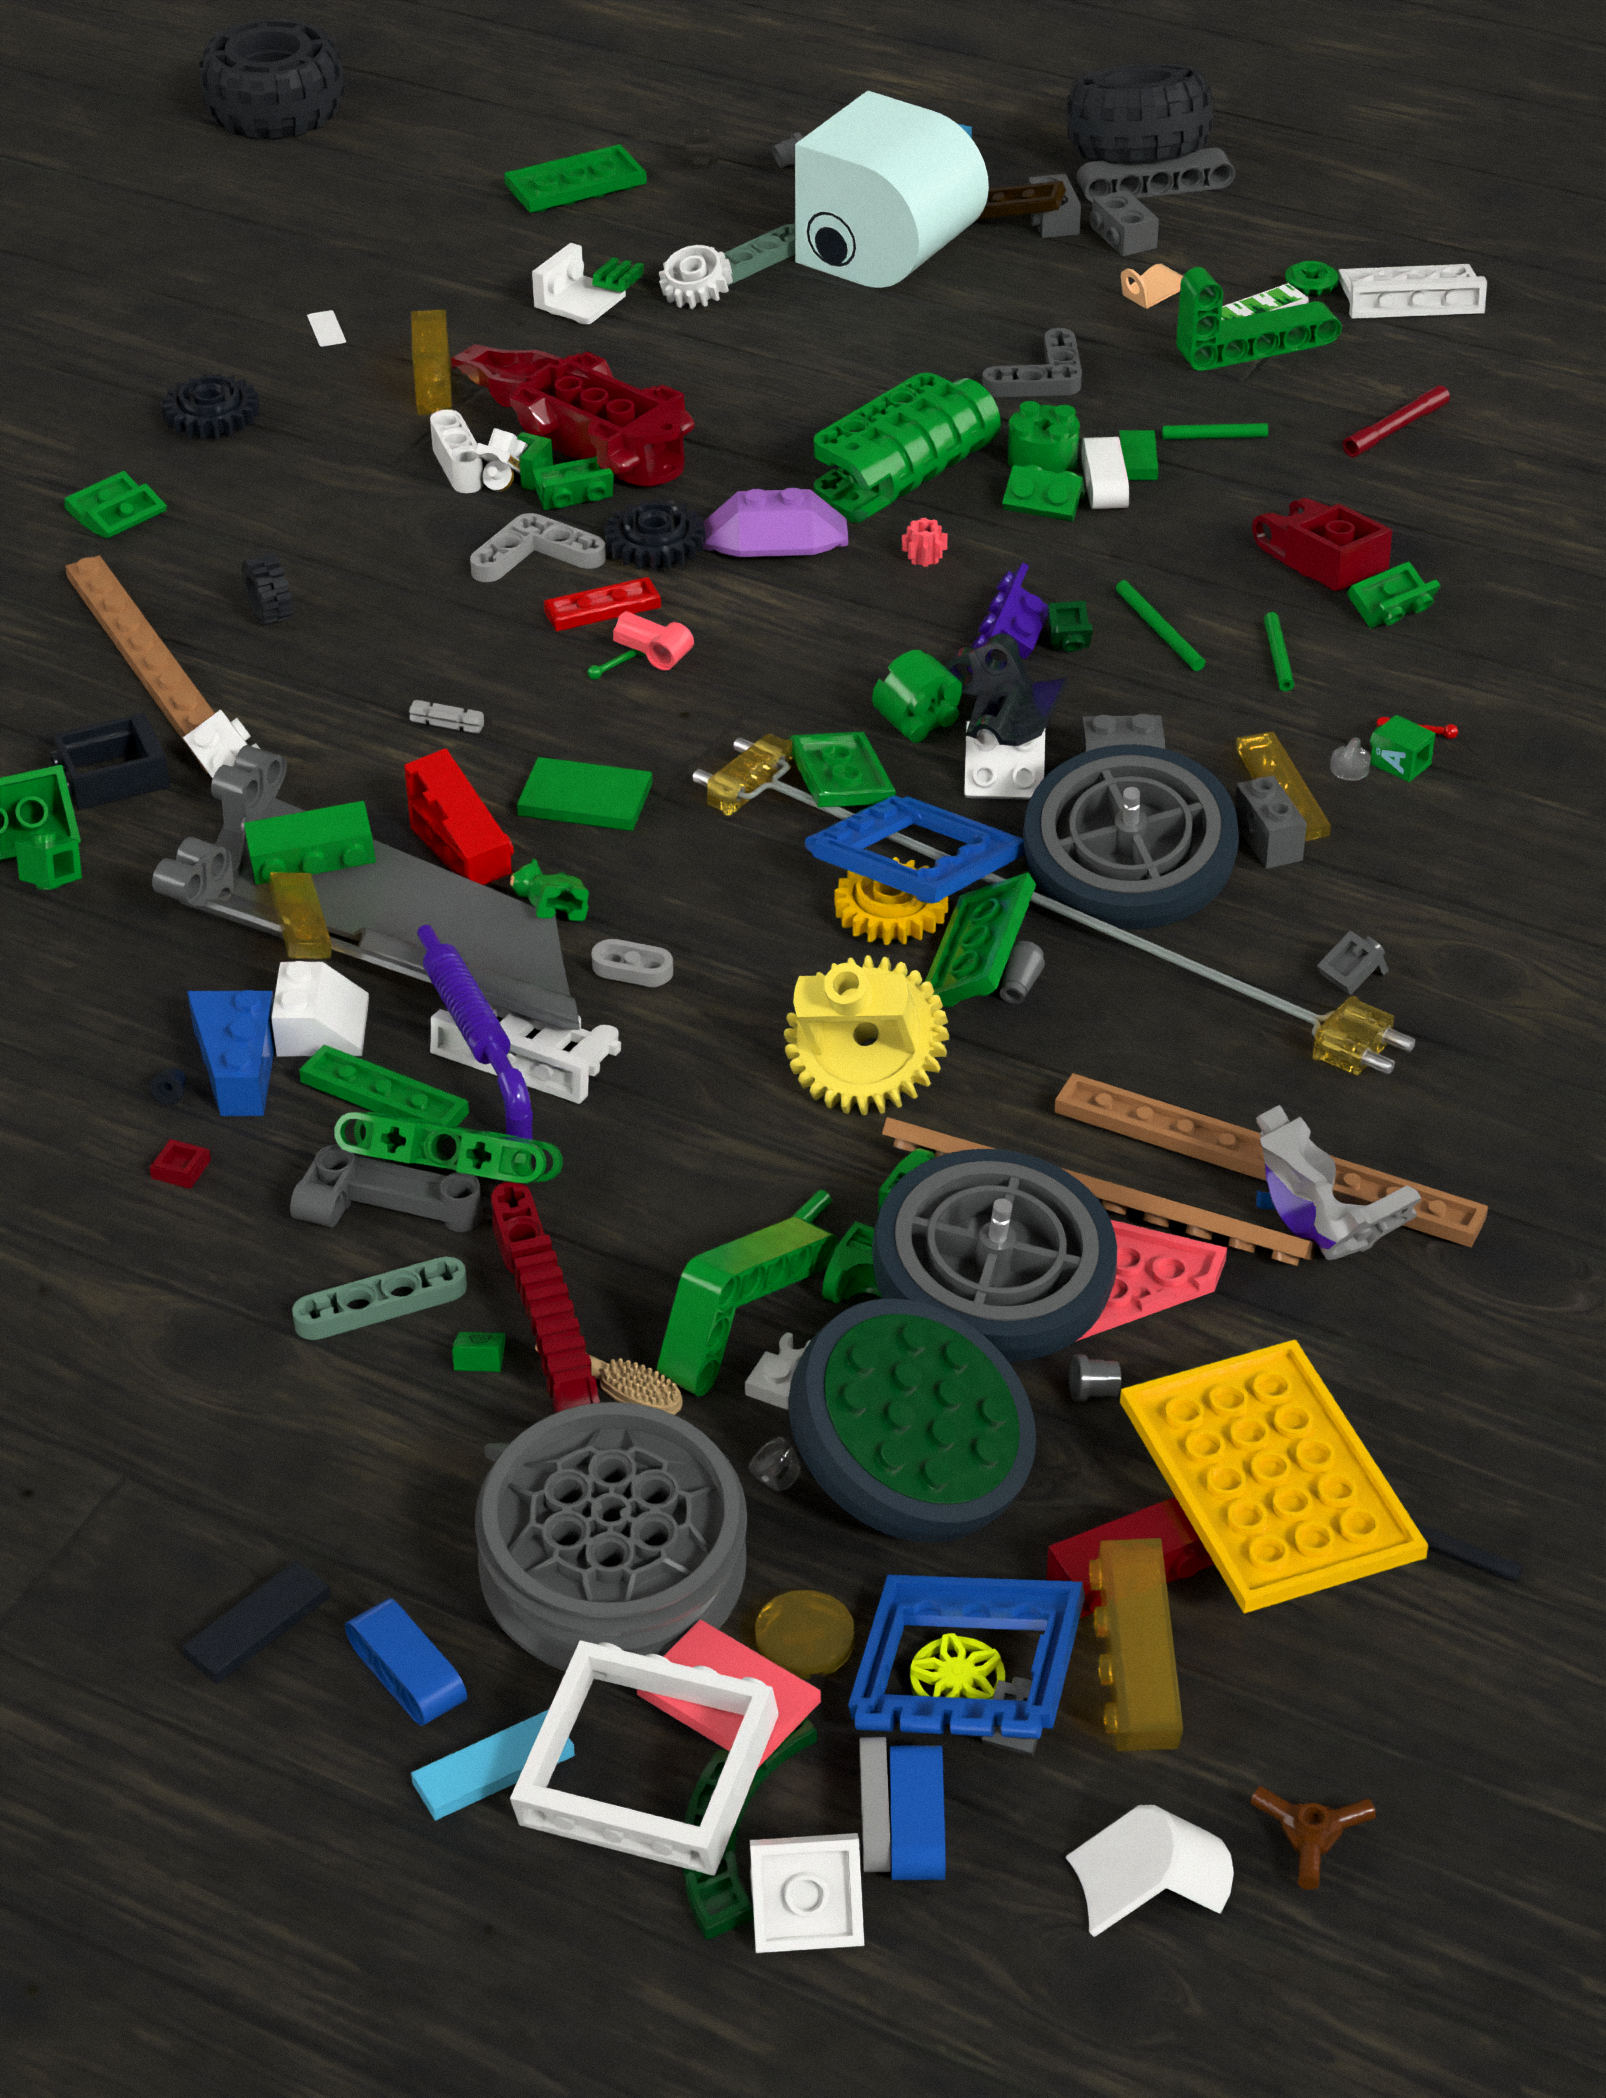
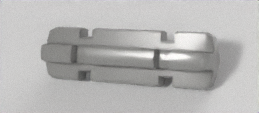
(446, 716)

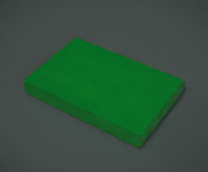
(841, 769)
(585, 794)

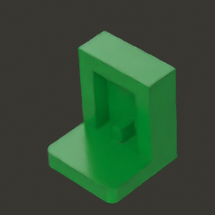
(536, 456)

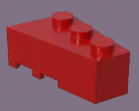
(455, 820)

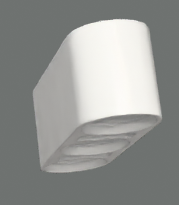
(456, 451)
(1105, 473)

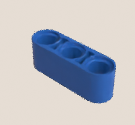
(405, 1661)
(917, 1813)

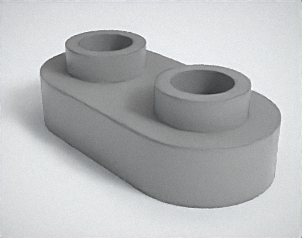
(632, 962)

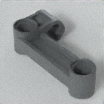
(342, 1177)

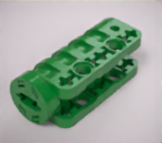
(902, 442)

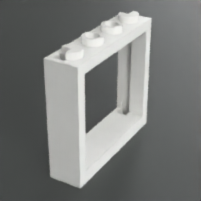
(626, 1828)

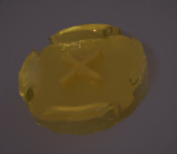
(805, 1632)

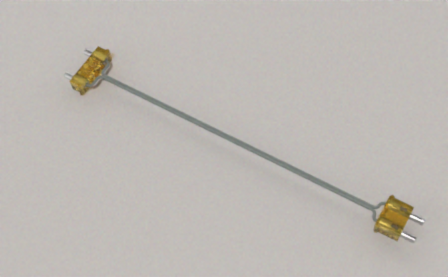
(1346, 1039)

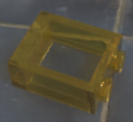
(431, 361)

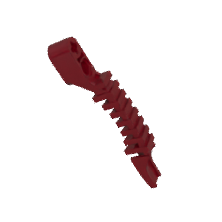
(545, 1296)

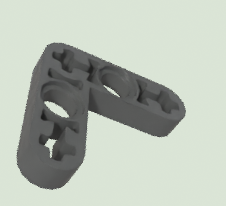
(1057, 377)

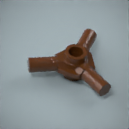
(1312, 1828)

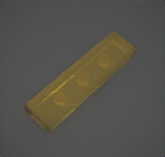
(1267, 757)
(300, 915)

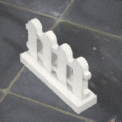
(538, 1059)

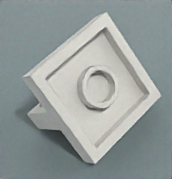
(806, 1892)

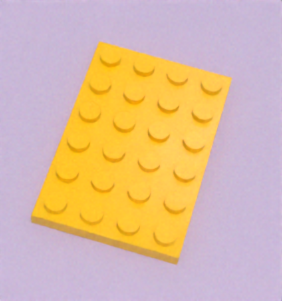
(1272, 1476)

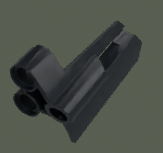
(1007, 697)

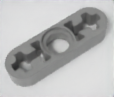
(874, 1805)

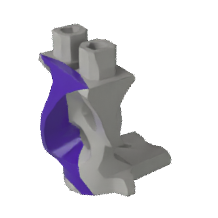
(1302, 1187)

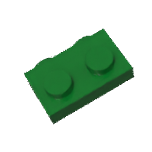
(572, 483)
(1043, 492)
(1392, 595)

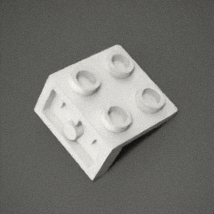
(567, 292)
(1002, 770)

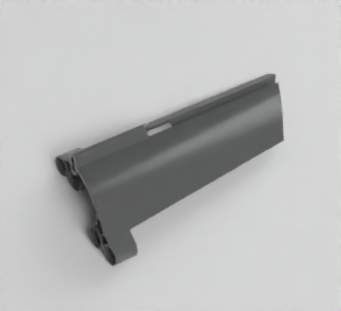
(377, 903)

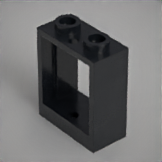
(106, 742)

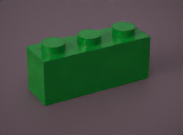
(310, 841)

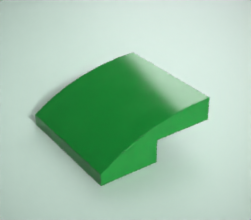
(114, 505)

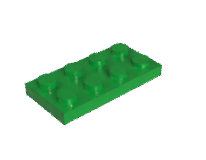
(575, 178)
(979, 940)

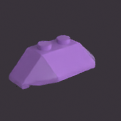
(775, 524)

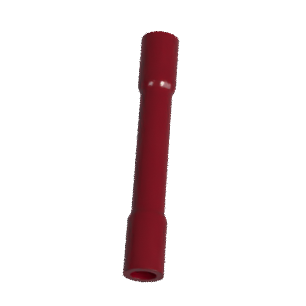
(1371, 435)

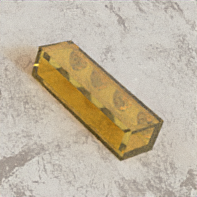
(1138, 1645)

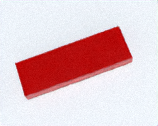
(602, 604)

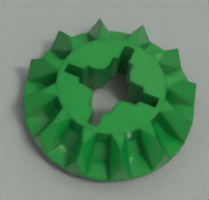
(1312, 277)

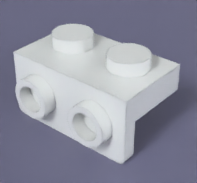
(217, 741)

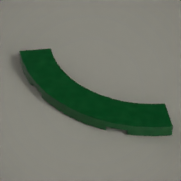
(720, 1900)

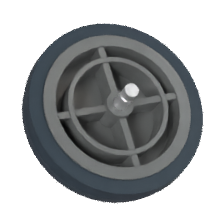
(1131, 835)
(999, 1246)

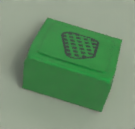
(478, 1351)

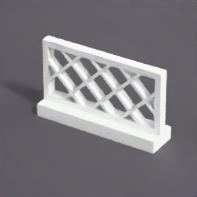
(1413, 291)

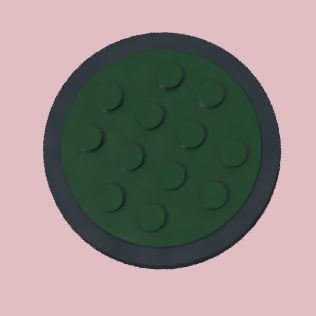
(912, 1420)

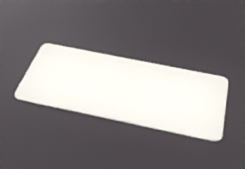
(326, 328)

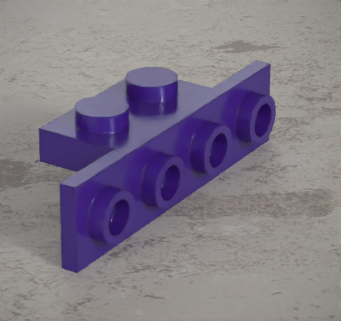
(1013, 613)

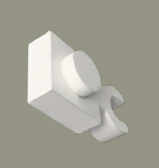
(774, 1373)

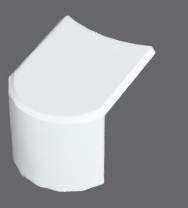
(1142, 1858)

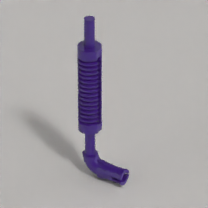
(477, 1026)

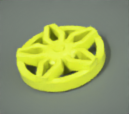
(956, 1675)

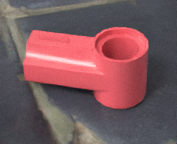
(661, 644)

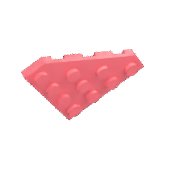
(1156, 1274)

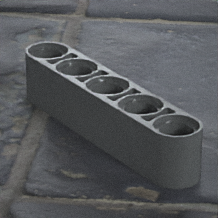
(1168, 181)

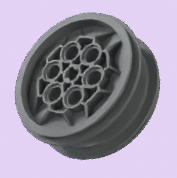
(612, 1467)

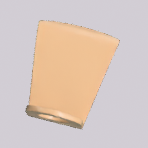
(1152, 286)

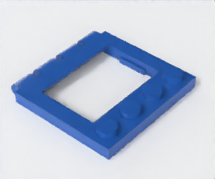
(985, 852)
(968, 1604)

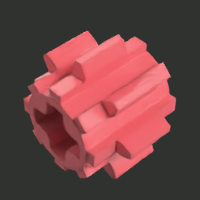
(924, 542)

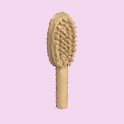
(636, 1385)

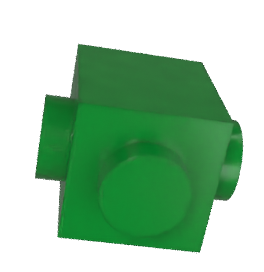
(48, 859)

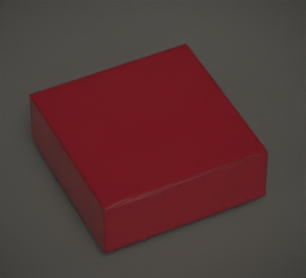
(180, 1163)

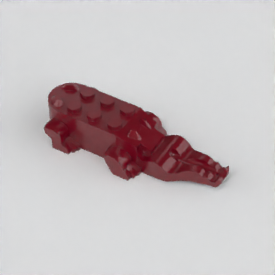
(587, 410)

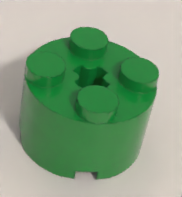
(1044, 437)
(918, 695)

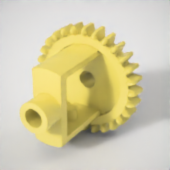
(859, 1004)

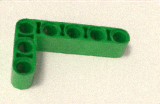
(1216, 343)
(726, 1279)

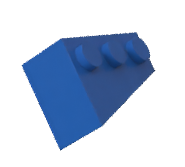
(235, 1046)

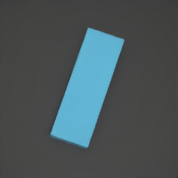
(480, 1768)

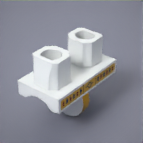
(503, 458)

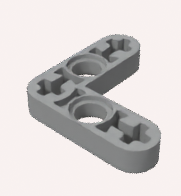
(540, 534)

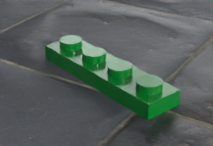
(380, 1088)

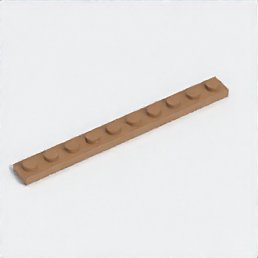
(140, 645)
(1242, 1151)
(1119, 1198)

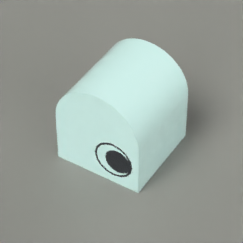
(883, 190)

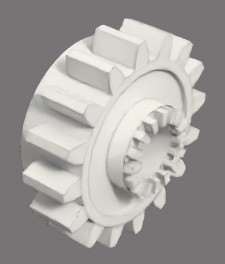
(695, 275)

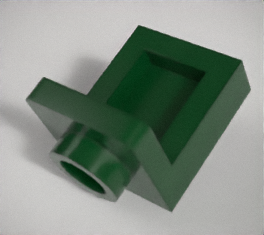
(1069, 626)

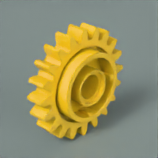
(885, 910)

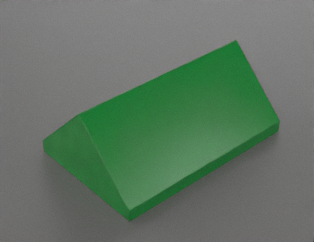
(34, 802)

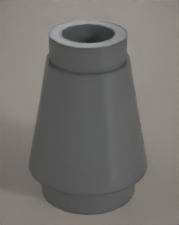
(1021, 971)

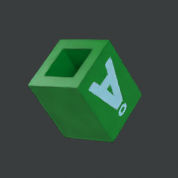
(1402, 748)

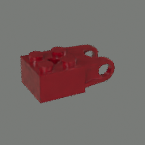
(1326, 542)

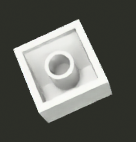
(317, 1009)

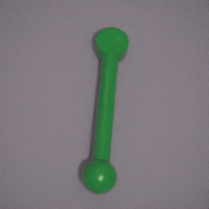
(594, 672)

